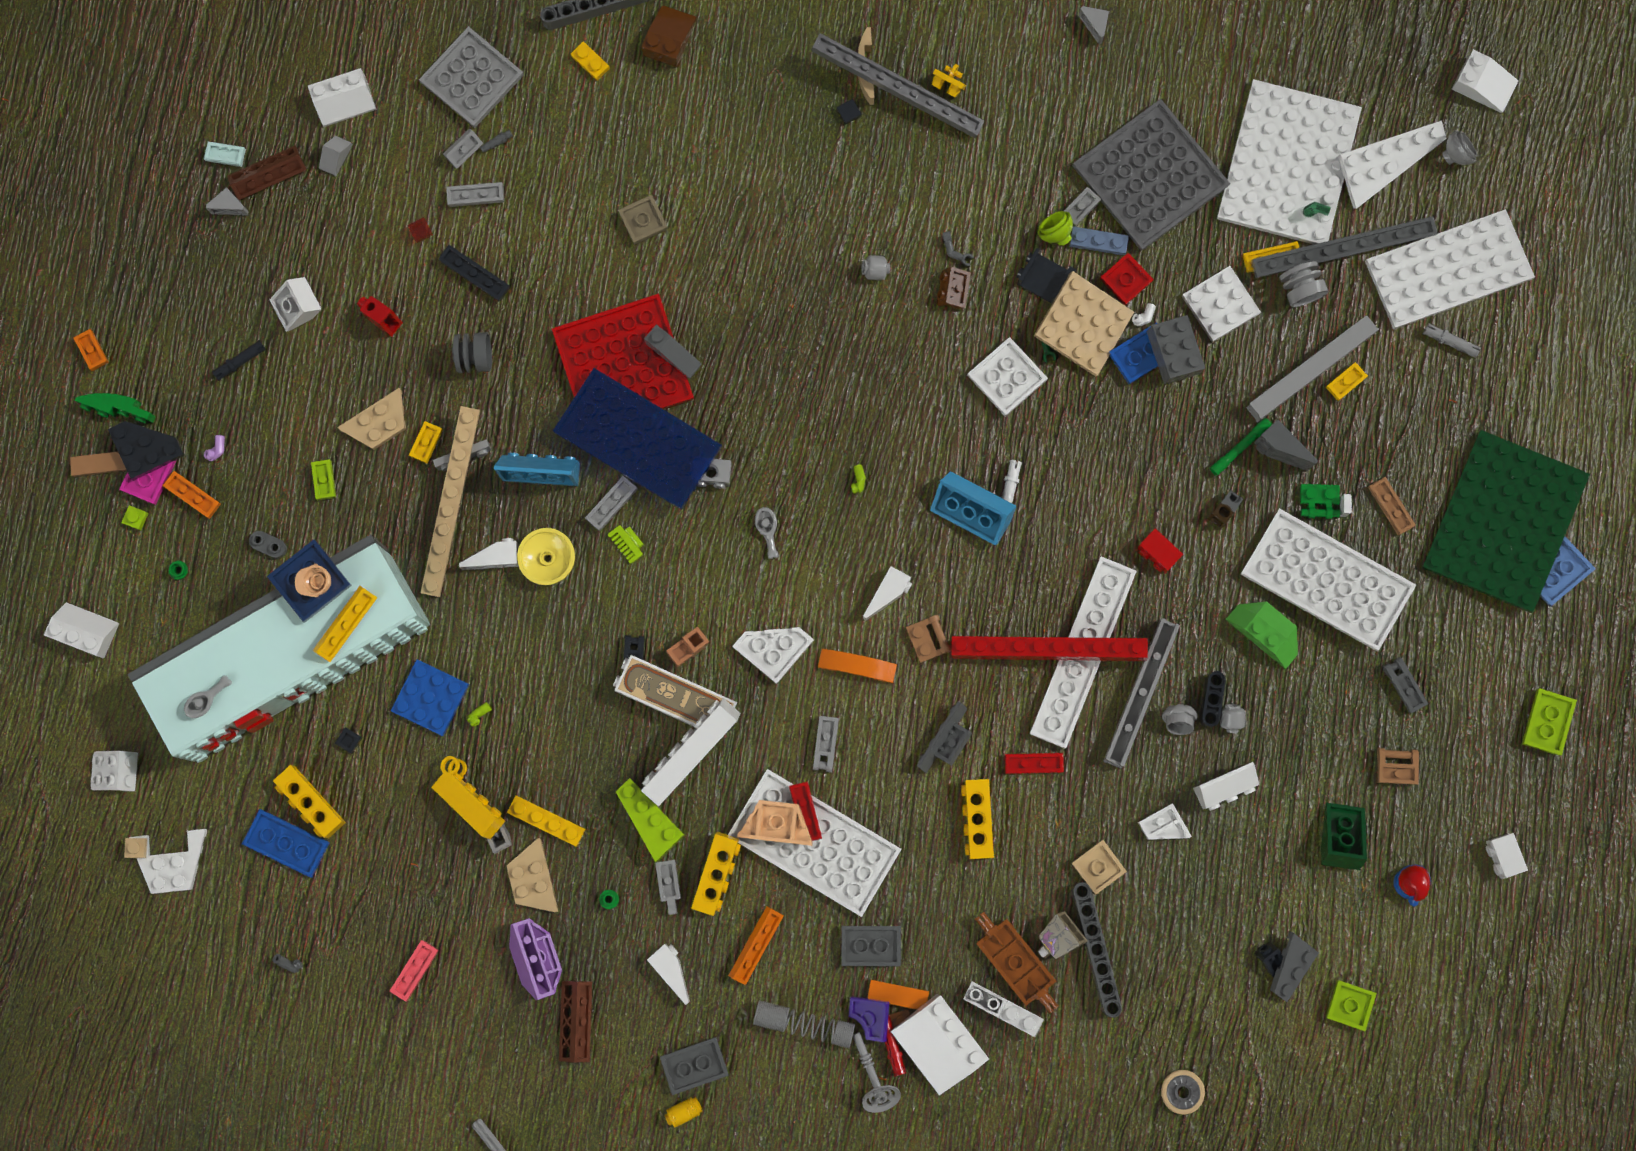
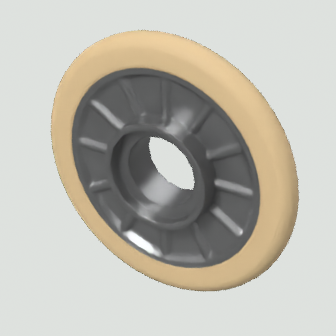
(1170, 1092)

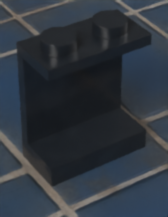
(1042, 276)

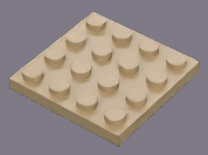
(1084, 323)

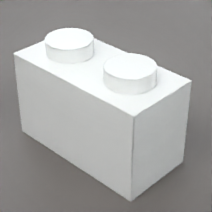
(1506, 855)

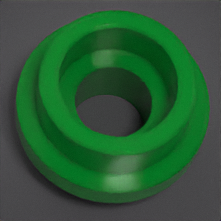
(173, 567)
(613, 894)

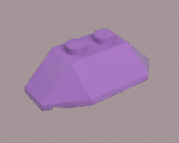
(535, 958)

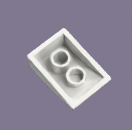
(1485, 81)

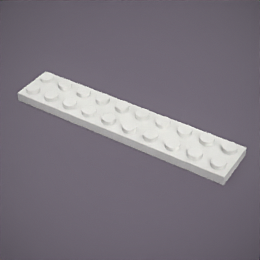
(1074, 677)

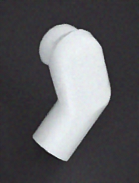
(1144, 318)

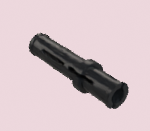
(237, 361)

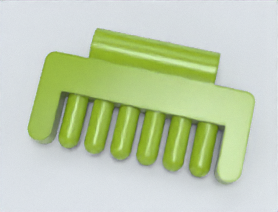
(631, 541)

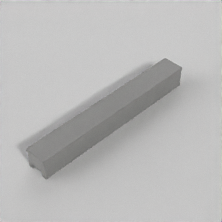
(1312, 368)
(1141, 693)

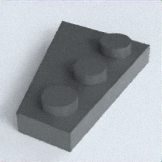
(1295, 964)

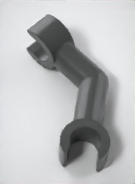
(947, 239)

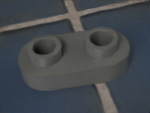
(267, 544)

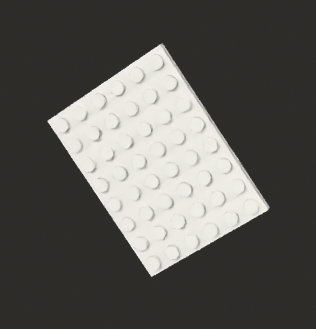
(1288, 161)

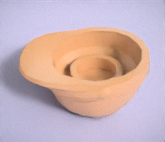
(312, 581)

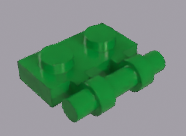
(1320, 495)

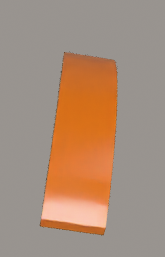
(857, 665)

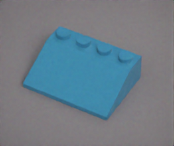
(538, 470)

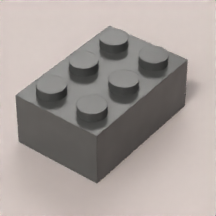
(1175, 349)

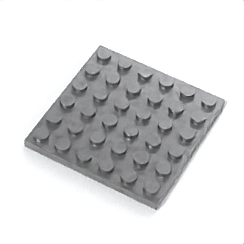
(1151, 174)

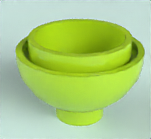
(1056, 228)

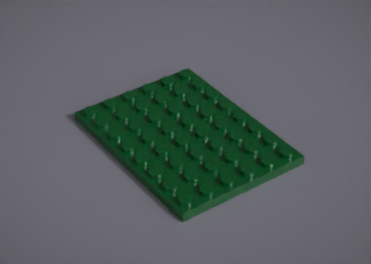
(1506, 521)

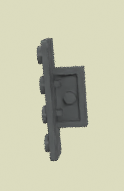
(948, 741)

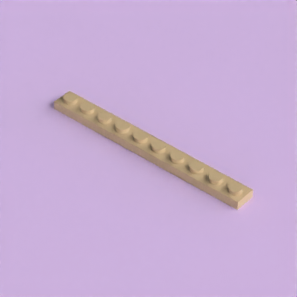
(450, 501)

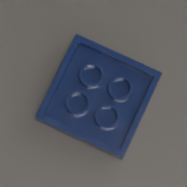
(284, 580)

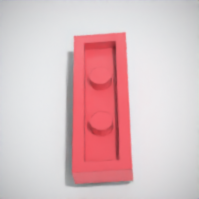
(414, 970)

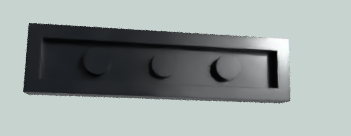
(474, 273)

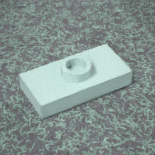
(224, 154)

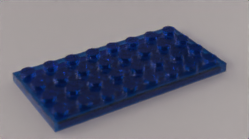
(637, 438)

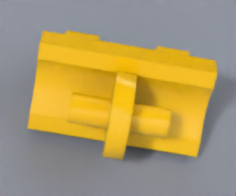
(940, 78)

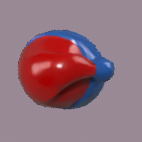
(1412, 883)

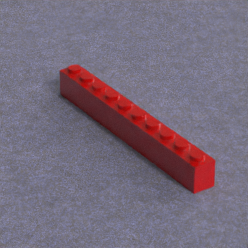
(1050, 648)

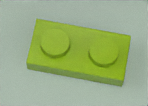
(323, 479)

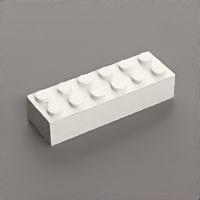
(690, 752)

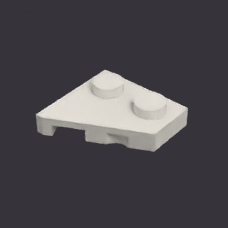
(1164, 825)

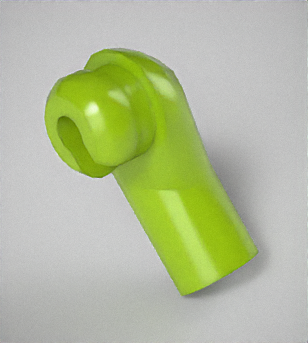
(860, 478)
(473, 717)

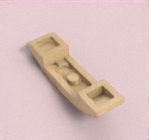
(865, 46)

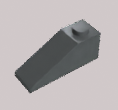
(672, 351)

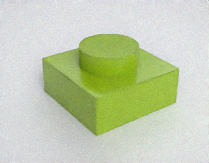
(134, 518)

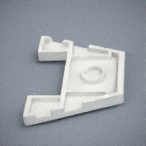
(173, 870)

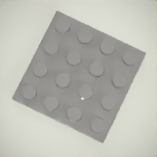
(471, 77)

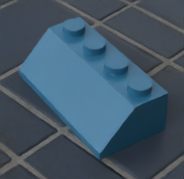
(972, 508)

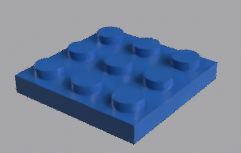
(430, 697)

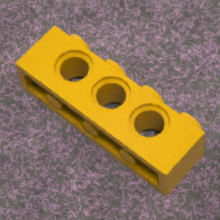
(981, 788)
(332, 820)
(702, 901)

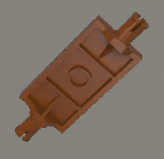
(1016, 962)

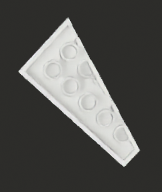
(1377, 164)

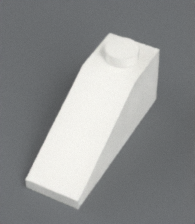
(495, 556)
(890, 590)
(670, 969)

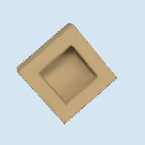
(135, 847)

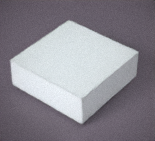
(1345, 505)

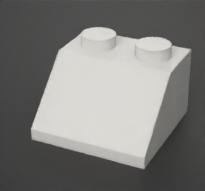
(295, 303)

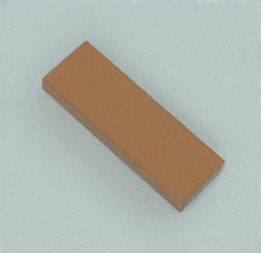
(96, 464)
(1391, 506)

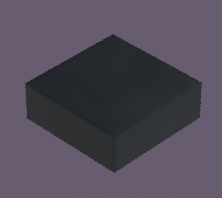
(849, 111)
(348, 740)

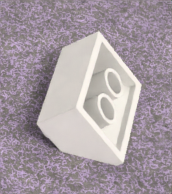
(342, 97)
(82, 629)
(1227, 786)

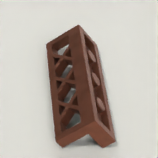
(266, 172)
(578, 1021)

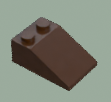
(668, 36)

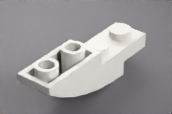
(1003, 1009)

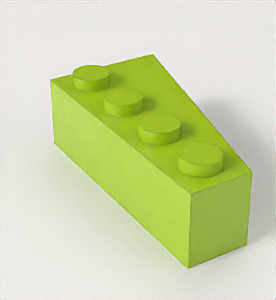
(652, 824)

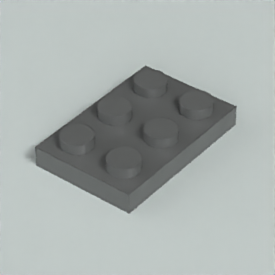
(871, 945)
(694, 1066)

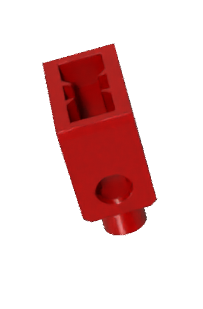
(379, 315)

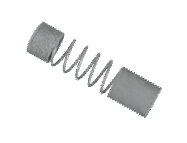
(775, 1018)

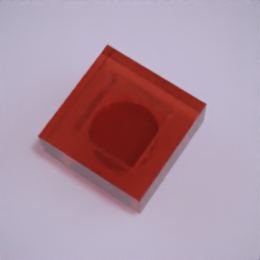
(420, 229)

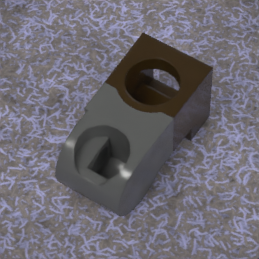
(1225, 509)

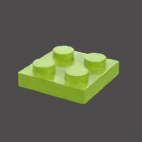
(1351, 1005)

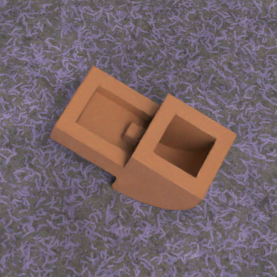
(687, 647)

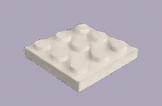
(1221, 304)
(1007, 376)

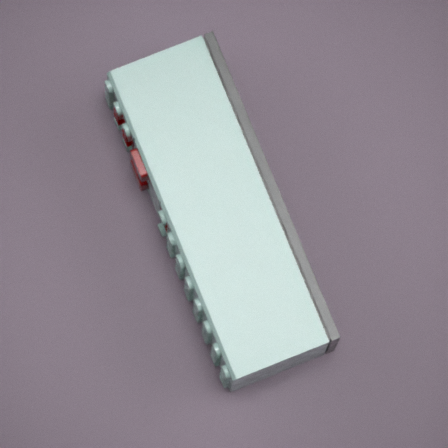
(272, 656)

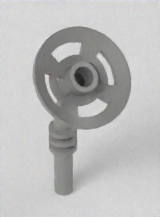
(878, 1091)

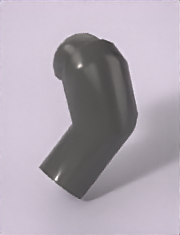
(287, 964)

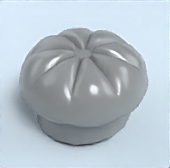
(1179, 719)

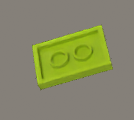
(1549, 722)

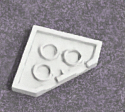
(773, 649)

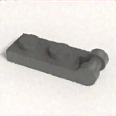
(1405, 685)

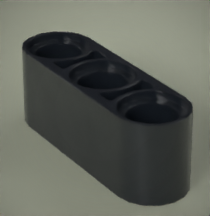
(1218, 692)

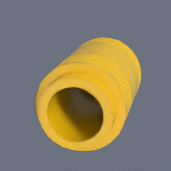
(683, 1112)

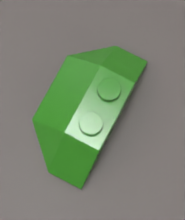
(1267, 630)

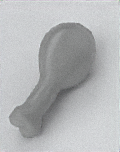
(766, 524)
(201, 702)

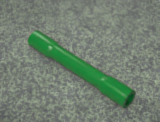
(1225, 461)

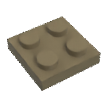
(643, 219)

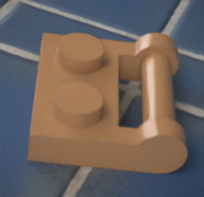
(922, 641)
(1398, 773)

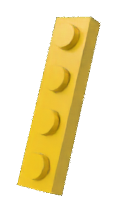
(345, 623)
(546, 820)

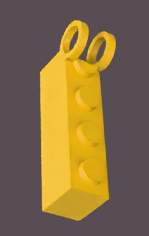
(466, 801)

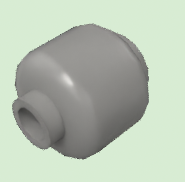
(875, 267)
(1232, 718)

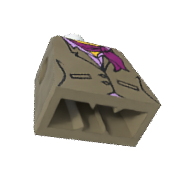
(1060, 937)

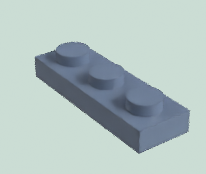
(1099, 241)

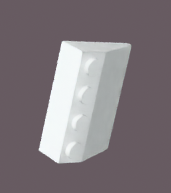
(939, 1044)

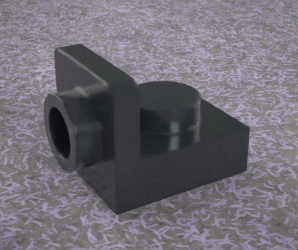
(1270, 957)

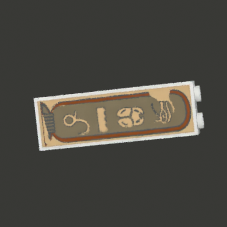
(665, 691)

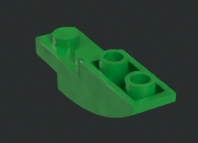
(114, 404)

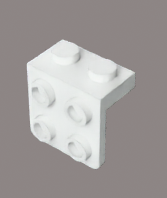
(114, 770)

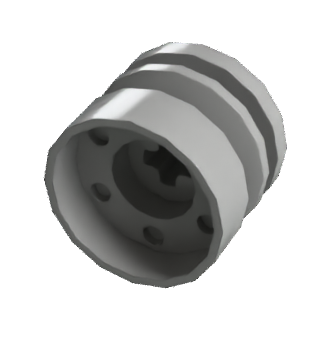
(1303, 282)

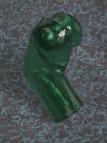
(1314, 208)

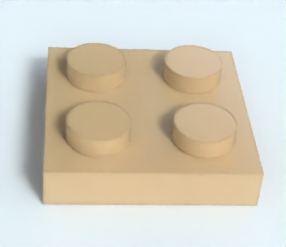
(1099, 867)

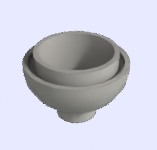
(1459, 149)

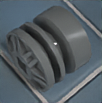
(470, 352)

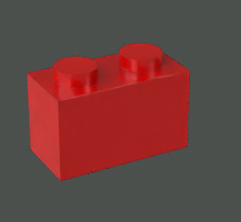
(1159, 551)

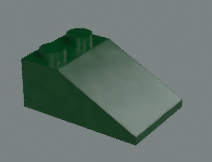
(1344, 837)

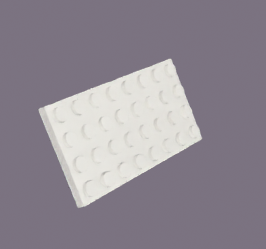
(1449, 269)
(1328, 580)
(842, 865)

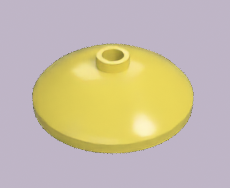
(545, 543)

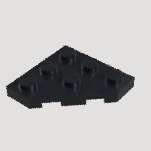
(144, 448)

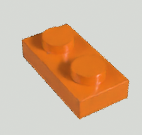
(91, 350)

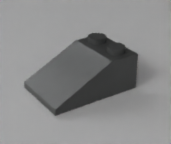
(1283, 446)

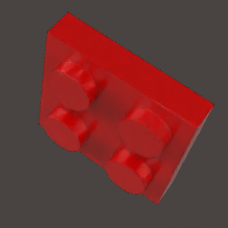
(1126, 279)

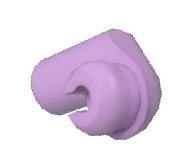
(217, 450)

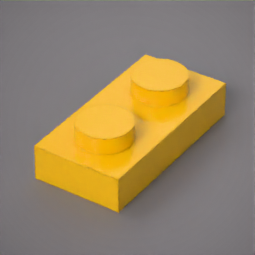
(590, 61)
(1346, 381)
(425, 442)

